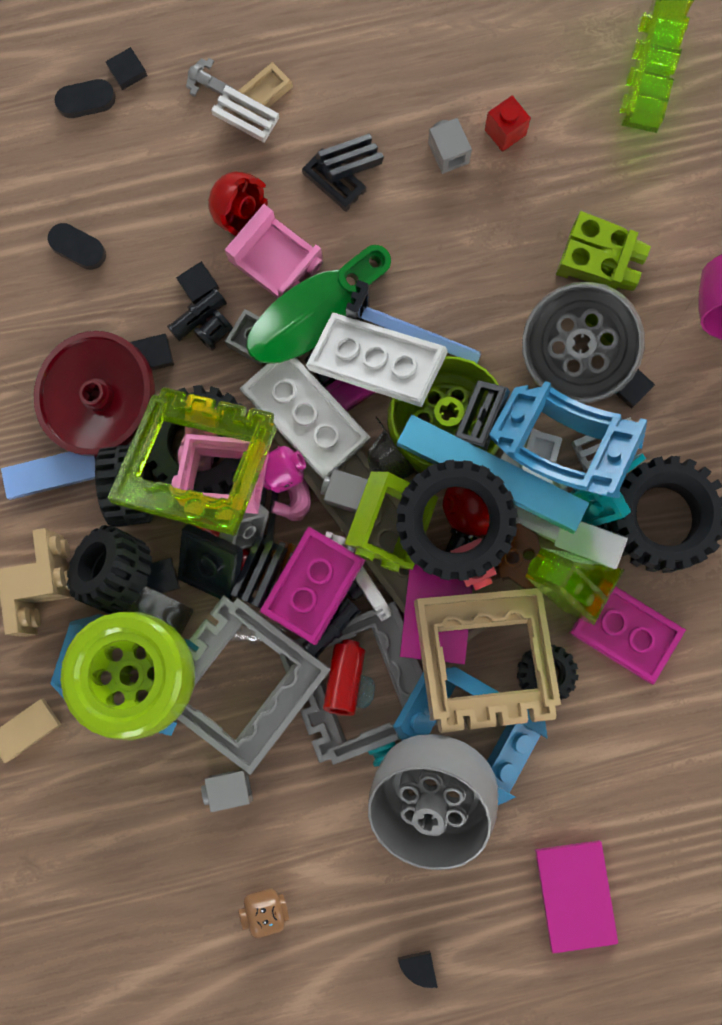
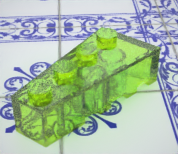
(655, 62)

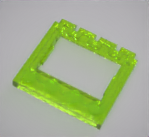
(190, 505)

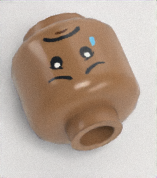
(264, 913)

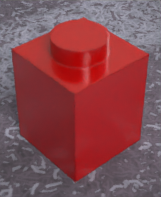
(507, 123)

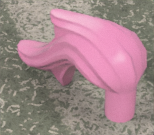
(299, 503)

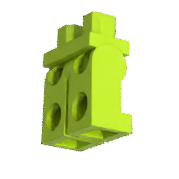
(600, 253)

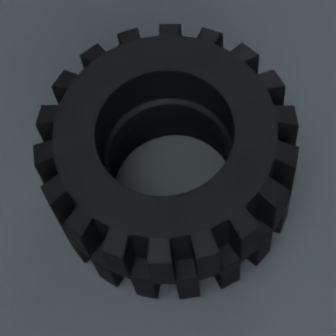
(106, 470)
(109, 569)

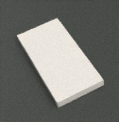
(377, 359)
(306, 415)

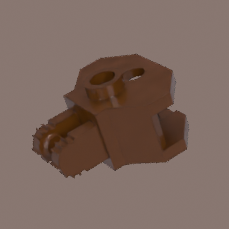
(513, 564)

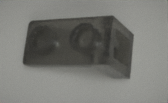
(162, 607)

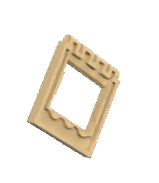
(482, 611)

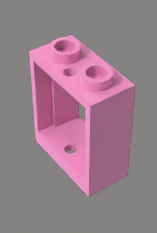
(213, 446)

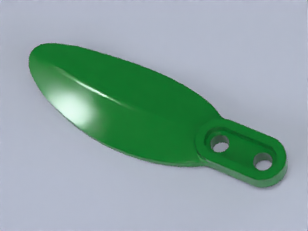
(300, 315)

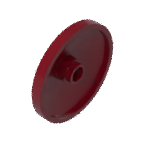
(93, 392)

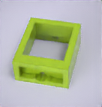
(366, 515)

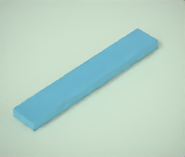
(527, 490)

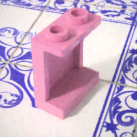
(273, 253)

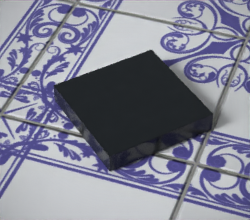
(209, 562)

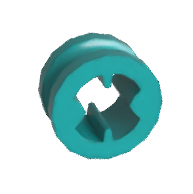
(380, 752)

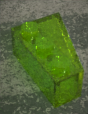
(573, 582)

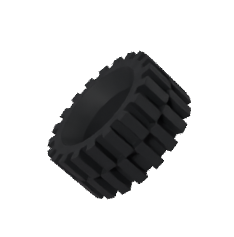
(164, 465)
(702, 501)
(500, 529)

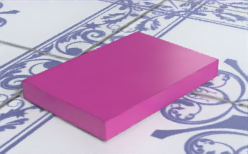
(312, 585)
(426, 586)
(631, 635)
(576, 896)

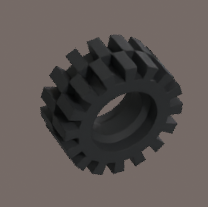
(562, 660)

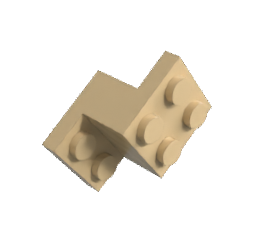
(34, 583)

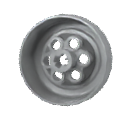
(575, 302)
(432, 826)

